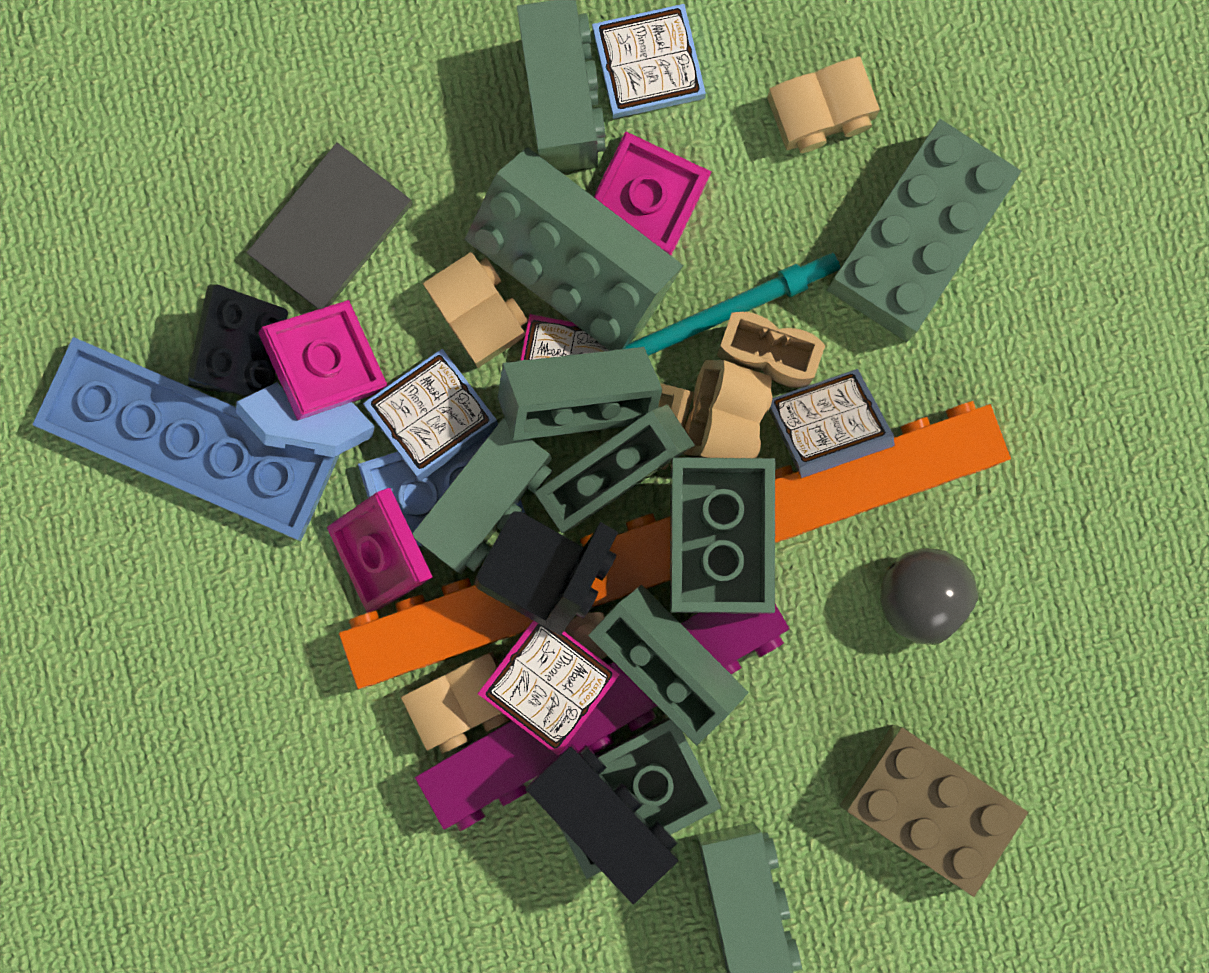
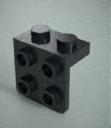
(544, 571)

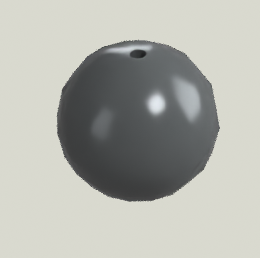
(928, 595)

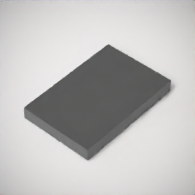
(330, 227)

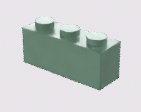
(577, 392)
(614, 468)
(483, 499)
(668, 664)

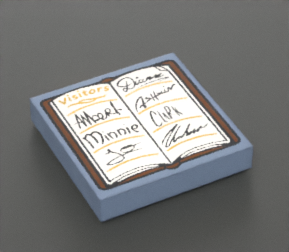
(830, 423)

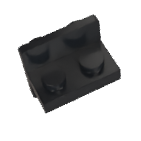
(228, 344)

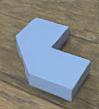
(328, 432)

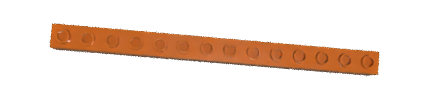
(470, 619)

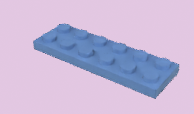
(181, 439)

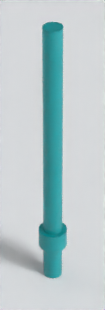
(790, 282)

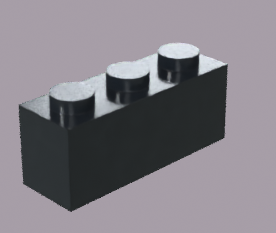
(604, 821)

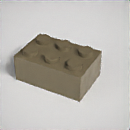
(934, 809)

